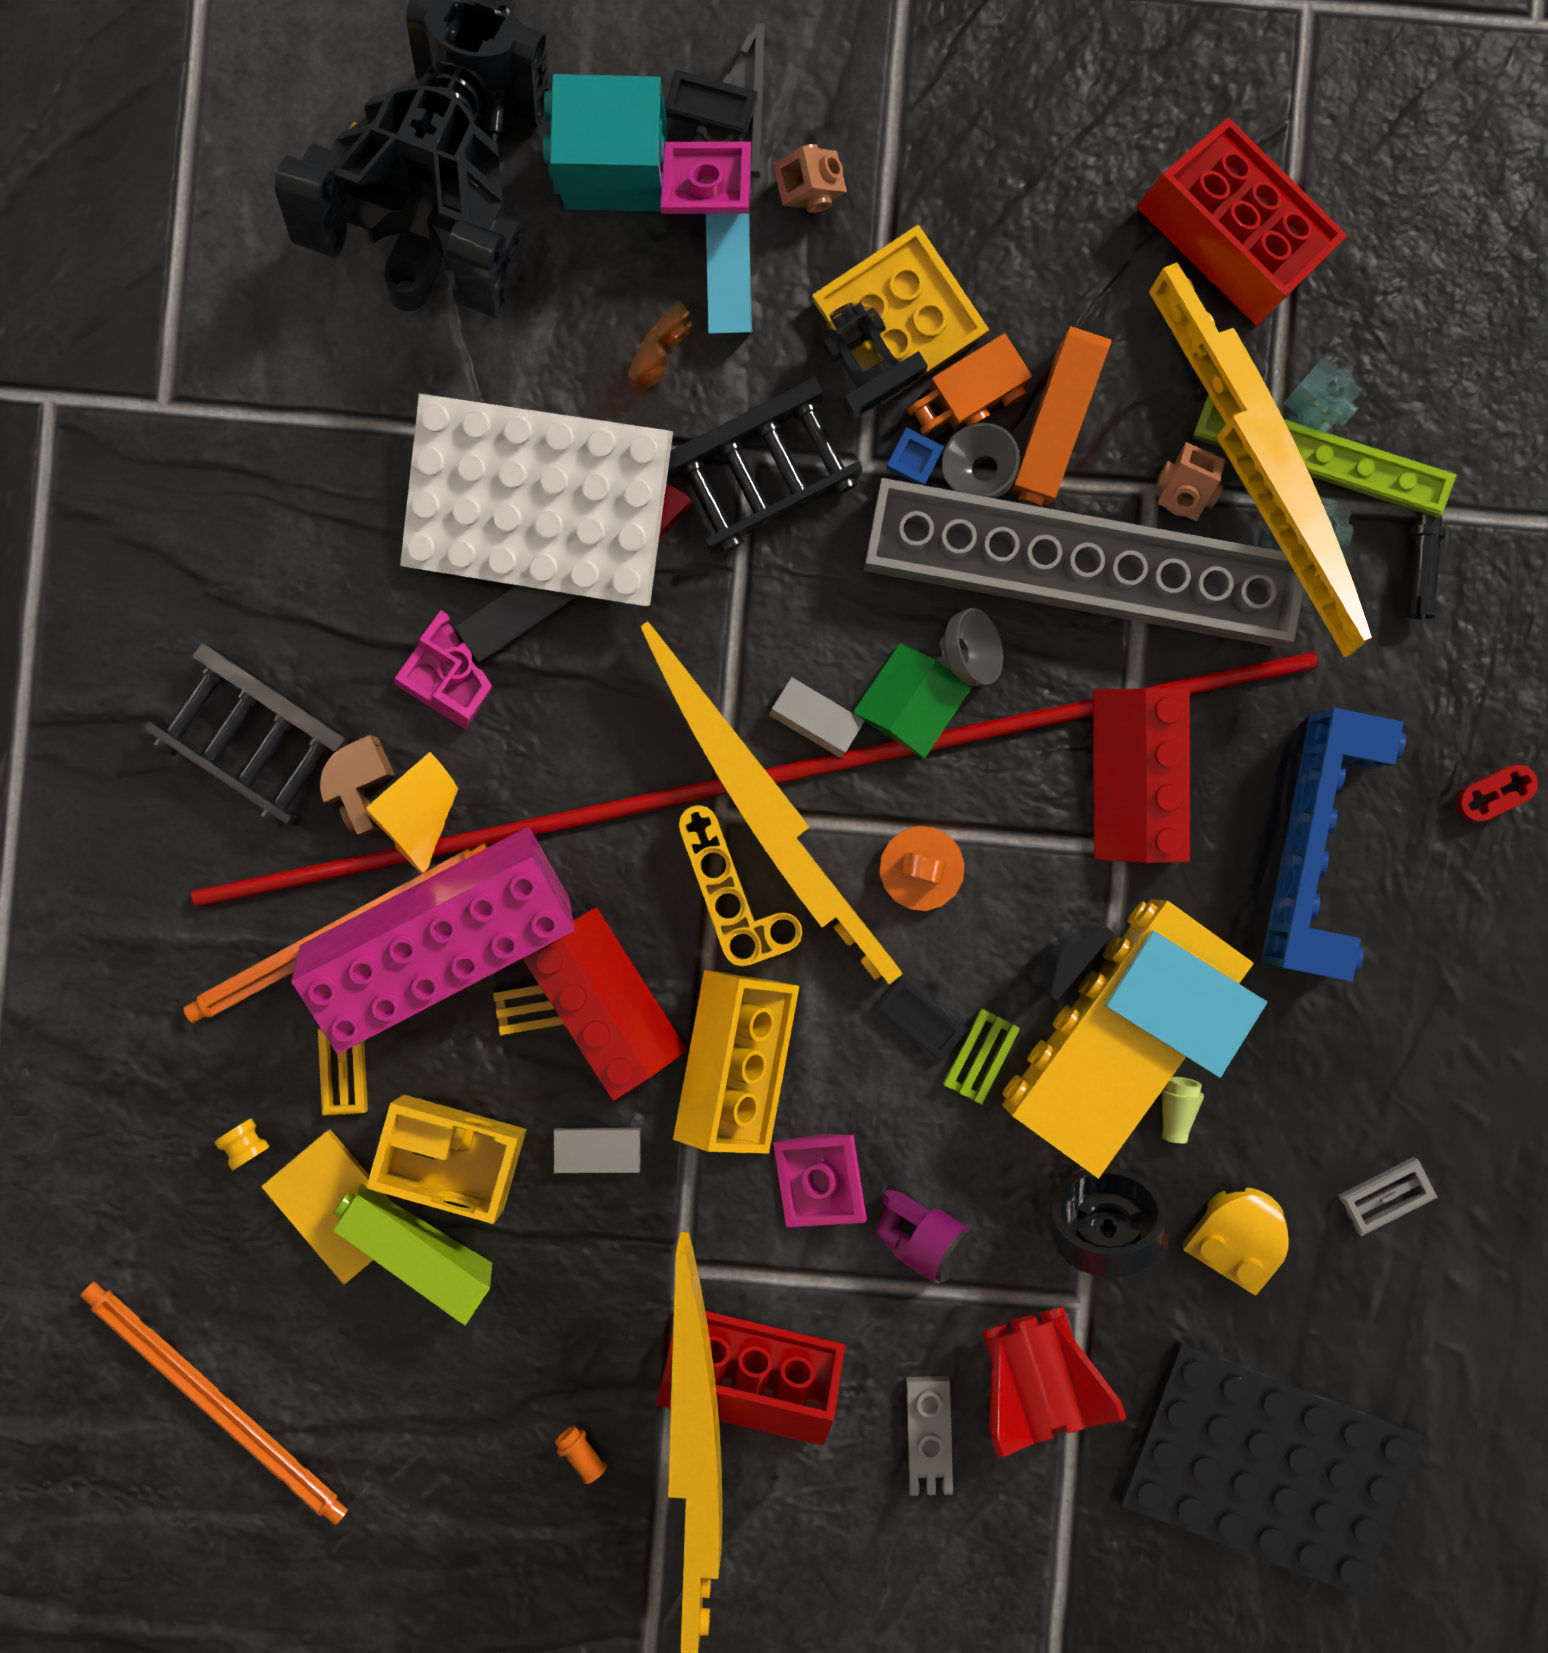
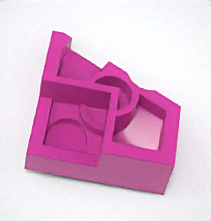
(444, 674)

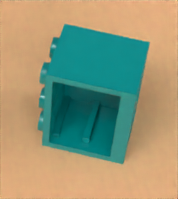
(606, 141)

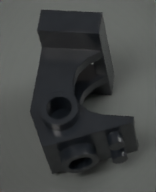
(850, 329)

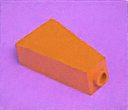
(1059, 416)

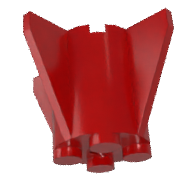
(1043, 1383)

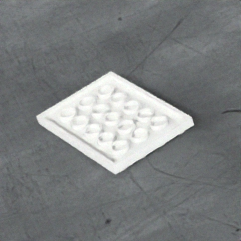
(536, 499)

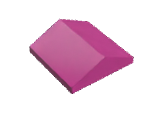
(706, 178)
(820, 1180)

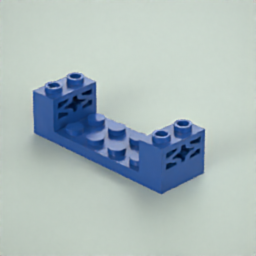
(1330, 740)

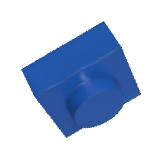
(914, 457)

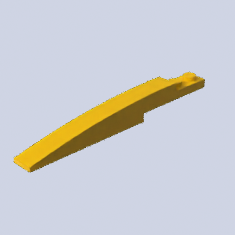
(1265, 457)
(767, 811)
(694, 1446)

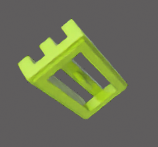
(996, 1063)

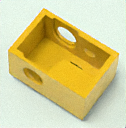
(446, 1155)

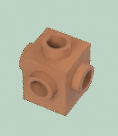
(810, 178)
(1191, 482)

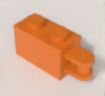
(974, 387)

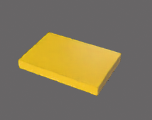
(309, 1193)

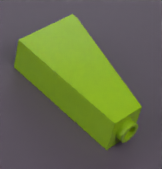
(415, 1252)

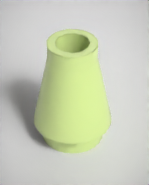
(1179, 1108)

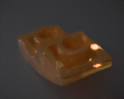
(651, 359)

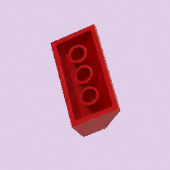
(1141, 774)
(605, 1005)
(770, 1378)

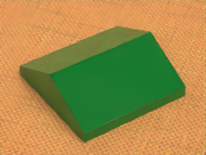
(912, 700)

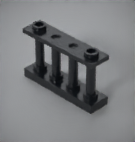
(765, 424)
(251, 694)

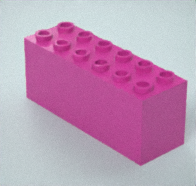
(432, 940)

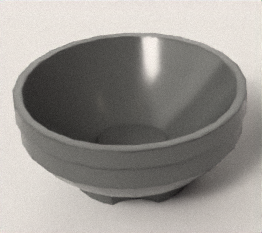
(976, 444)
(972, 648)

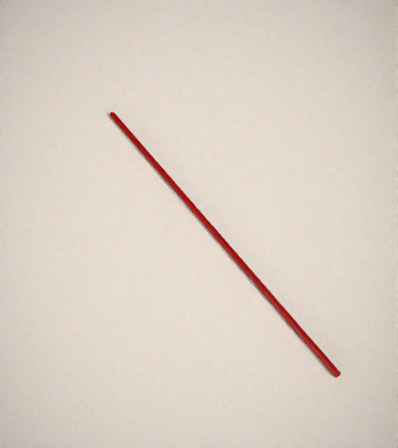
(715, 787)

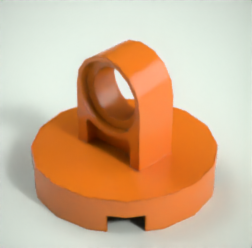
(921, 868)

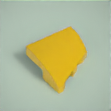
(416, 810)

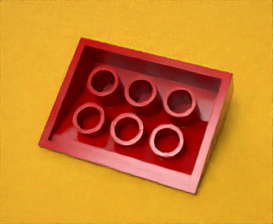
(1241, 220)

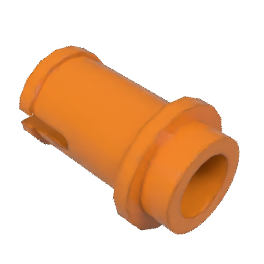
(580, 1454)

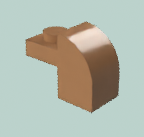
(349, 775)

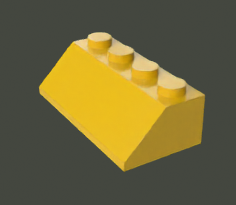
(735, 1063)

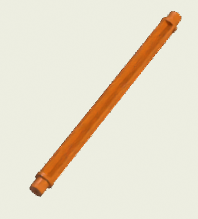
(283, 962)
(214, 1403)

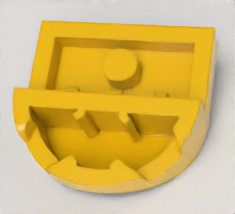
(1241, 1237)

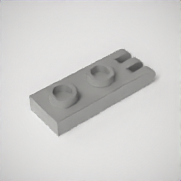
(929, 1433)

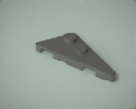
(748, 74)

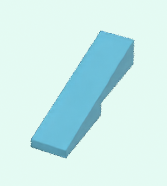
(728, 273)

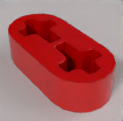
(1491, 785)

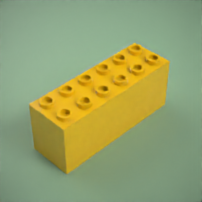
(1098, 1067)

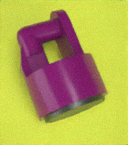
(936, 1243)

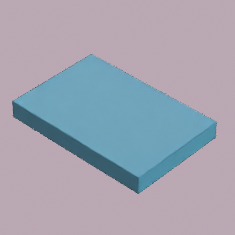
(1185, 1003)

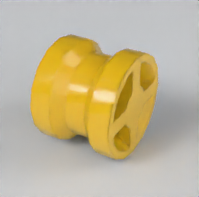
(241, 1144)

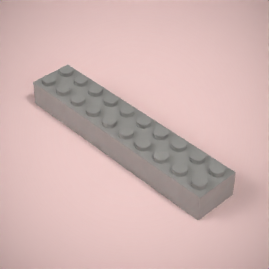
(1084, 563)

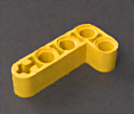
(730, 883)

